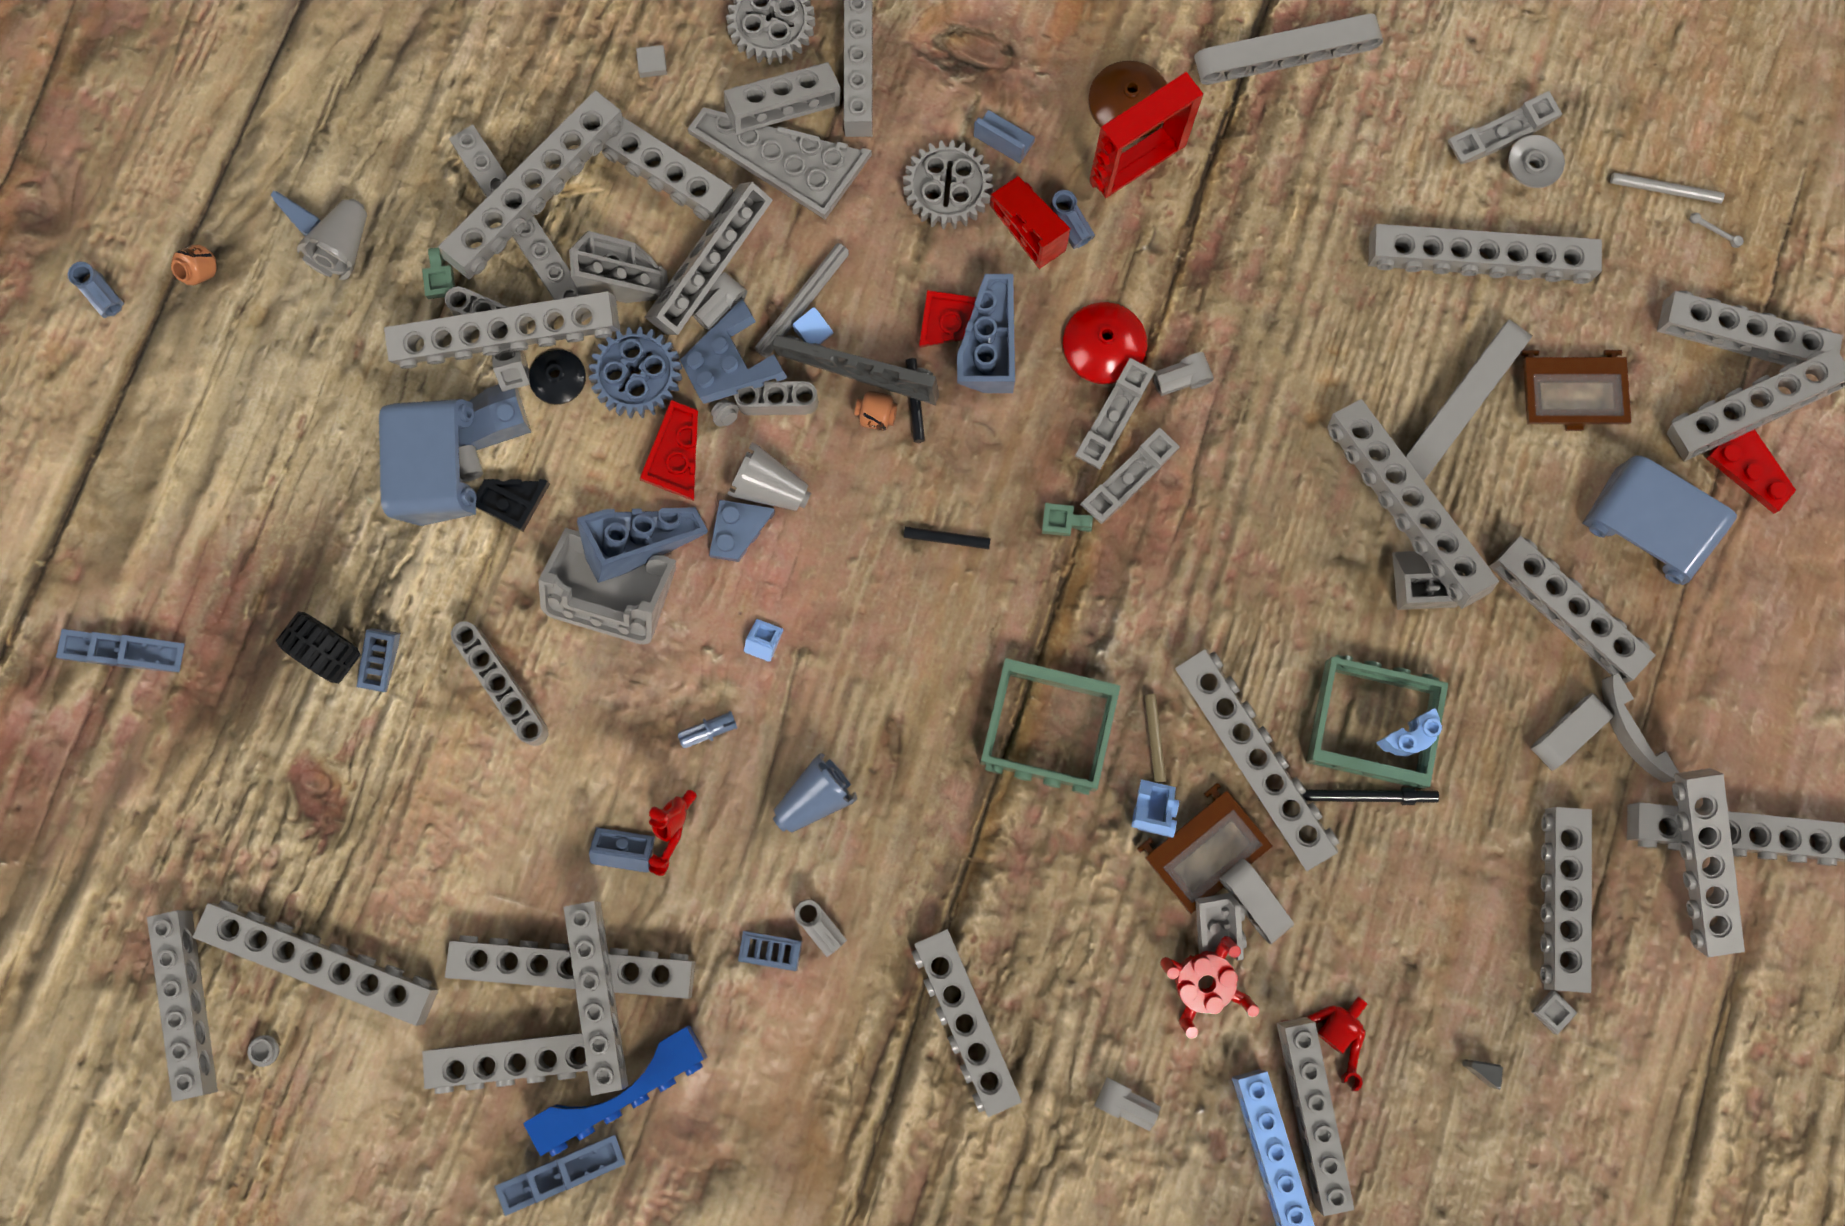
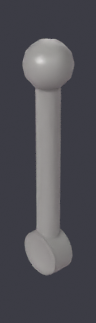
(1735, 241)

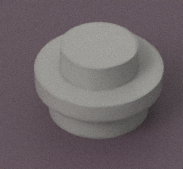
(724, 413)
(263, 1051)

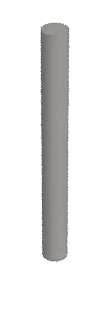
(1667, 188)

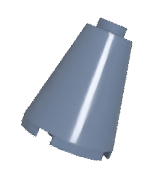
(814, 796)

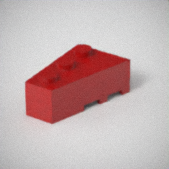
(1030, 221)

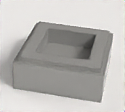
(651, 61)
(1554, 1012)

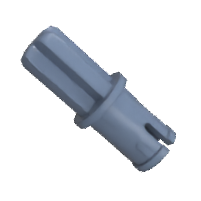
(707, 730)

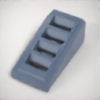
(299, 216)
(367, 657)
(796, 946)

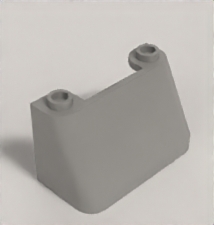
(617, 607)

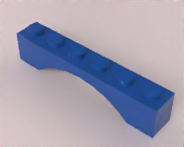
(561, 1123)

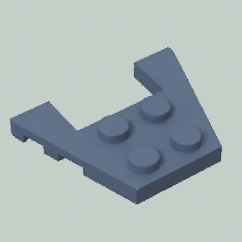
(717, 365)

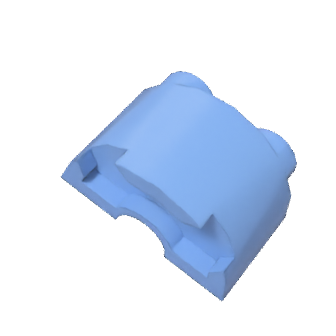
(1421, 735)
(1155, 809)

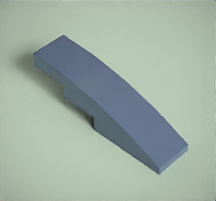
(120, 651)
(559, 1175)

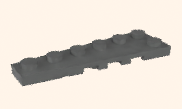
(907, 382)

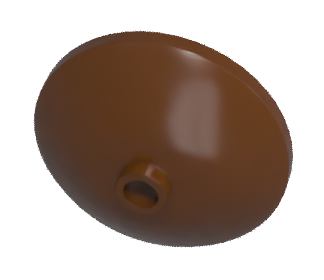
(1109, 89)

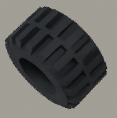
(318, 647)

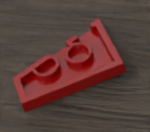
(945, 318)
(673, 454)
(1754, 469)

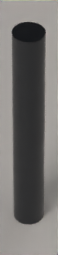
(916, 409)
(947, 537)

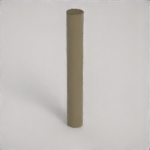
(1155, 738)

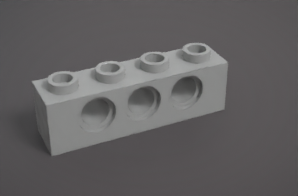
(782, 98)

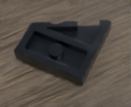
(511, 500)

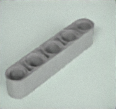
(489, 674)

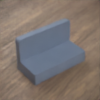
(1003, 136)

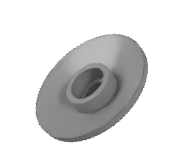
(1542, 153)

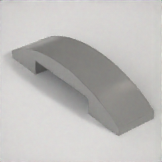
(1505, 130)
(1115, 414)
(1130, 476)
(1615, 696)

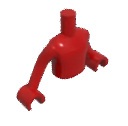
(668, 826)
(1342, 1030)

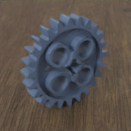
(614, 358)

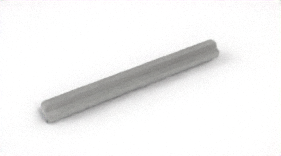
(802, 299)

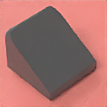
(1487, 1072)

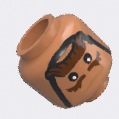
(193, 265)
(876, 410)

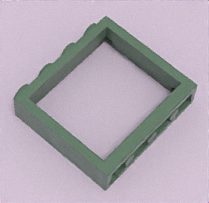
(1398, 677)
(1061, 680)

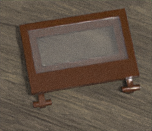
(1576, 389)
(1206, 849)

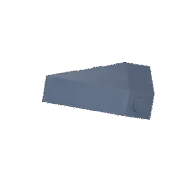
(988, 345)
(496, 418)
(626, 540)

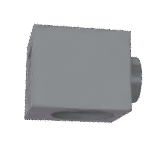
(511, 369)

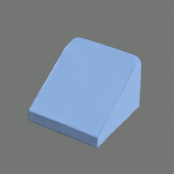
(812, 327)
(763, 640)

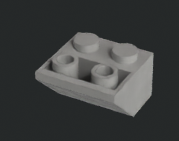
(1416, 584)

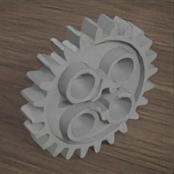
(770, 22)
(922, 182)

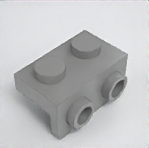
(1217, 918)

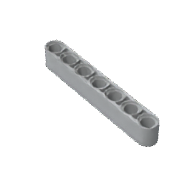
(1288, 49)
(1467, 398)

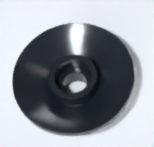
(561, 388)

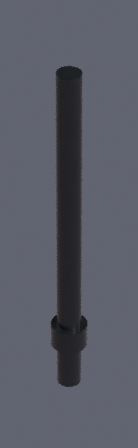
(1405, 796)

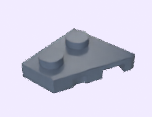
(736, 528)

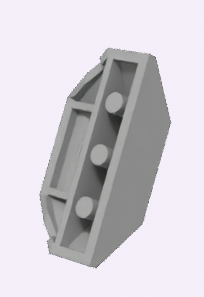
(615, 266)

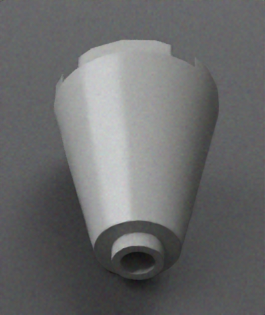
(335, 240)
(768, 482)

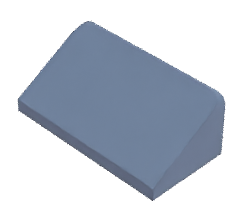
(621, 849)

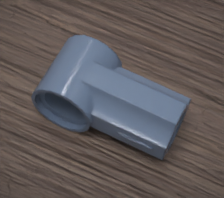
(1080, 230)
(95, 289)

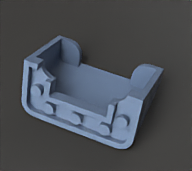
(422, 461)
(1660, 516)

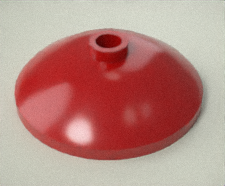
(1098, 358)

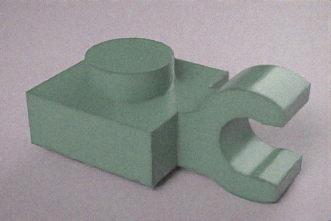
(438, 277)
(1060, 520)

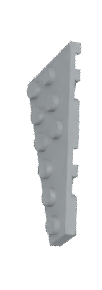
(791, 161)

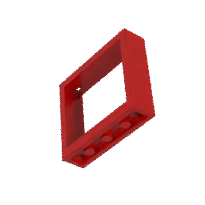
(1174, 105)

